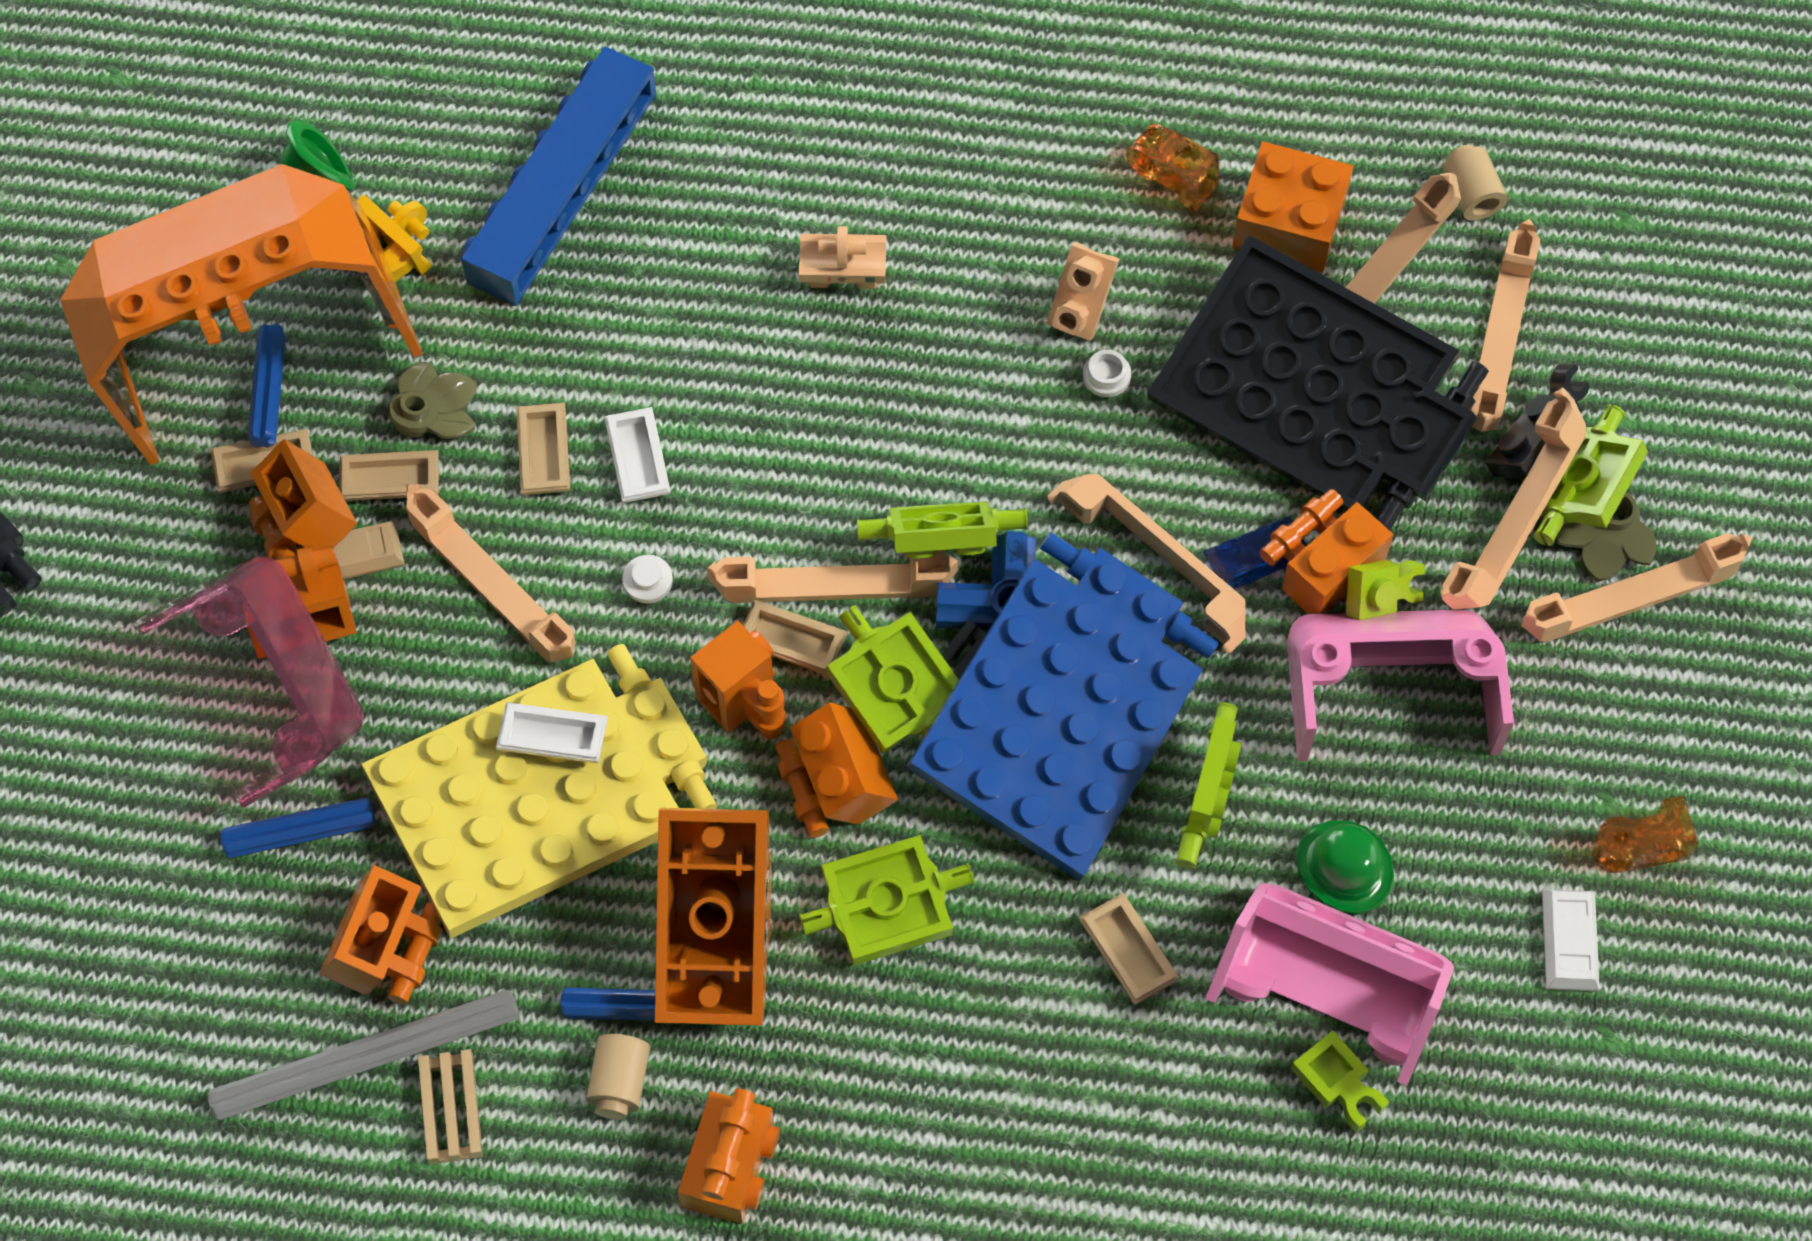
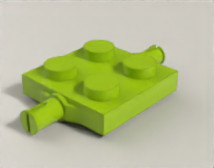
(1594, 478)
(929, 528)
(891, 678)
(1212, 787)
(887, 900)

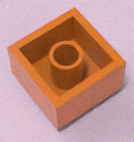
(1294, 203)

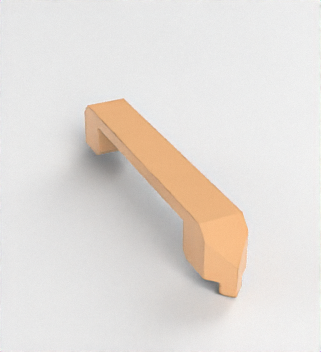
(1433, 206)
(1504, 324)
(1563, 433)
(1091, 494)
(436, 524)
(1712, 563)
(742, 583)

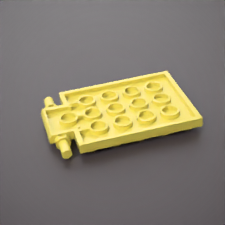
(513, 825)

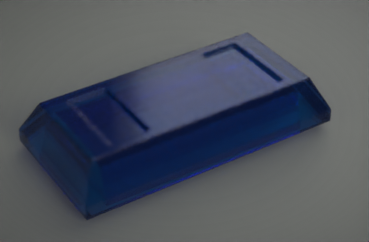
(1239, 558)

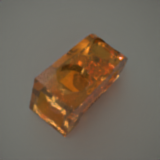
(1175, 163)
(1648, 841)

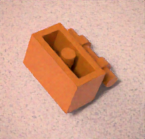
(297, 503)
(1319, 572)
(322, 590)
(737, 681)
(841, 766)
(372, 931)
(728, 1156)

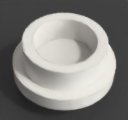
(1107, 373)
(647, 579)

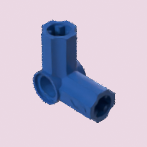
(983, 602)

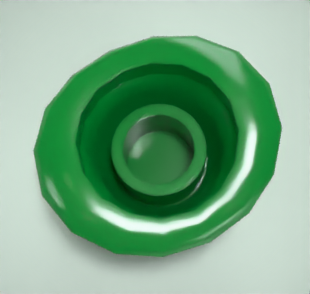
(315, 154)
(1345, 866)

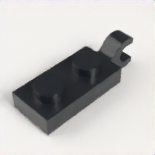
(1522, 445)

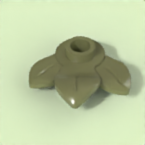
(432, 403)
(1608, 548)

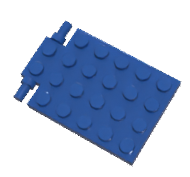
(1064, 704)

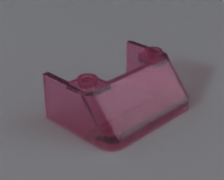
(266, 600)

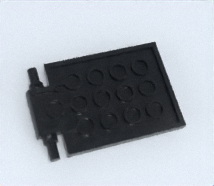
(1319, 383)

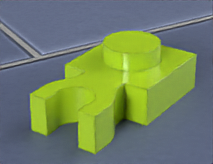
(1378, 585)
(1336, 1075)

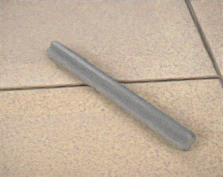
(362, 1054)

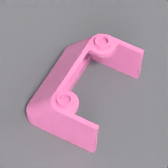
(1328, 644)
(1336, 968)

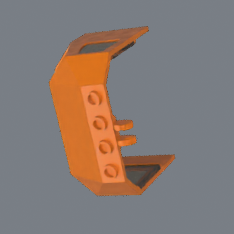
(213, 259)

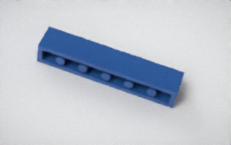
(558, 175)

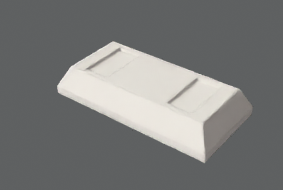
(637, 455)
(552, 733)
(1570, 940)

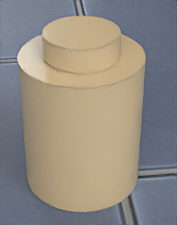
(1477, 182)
(617, 1075)

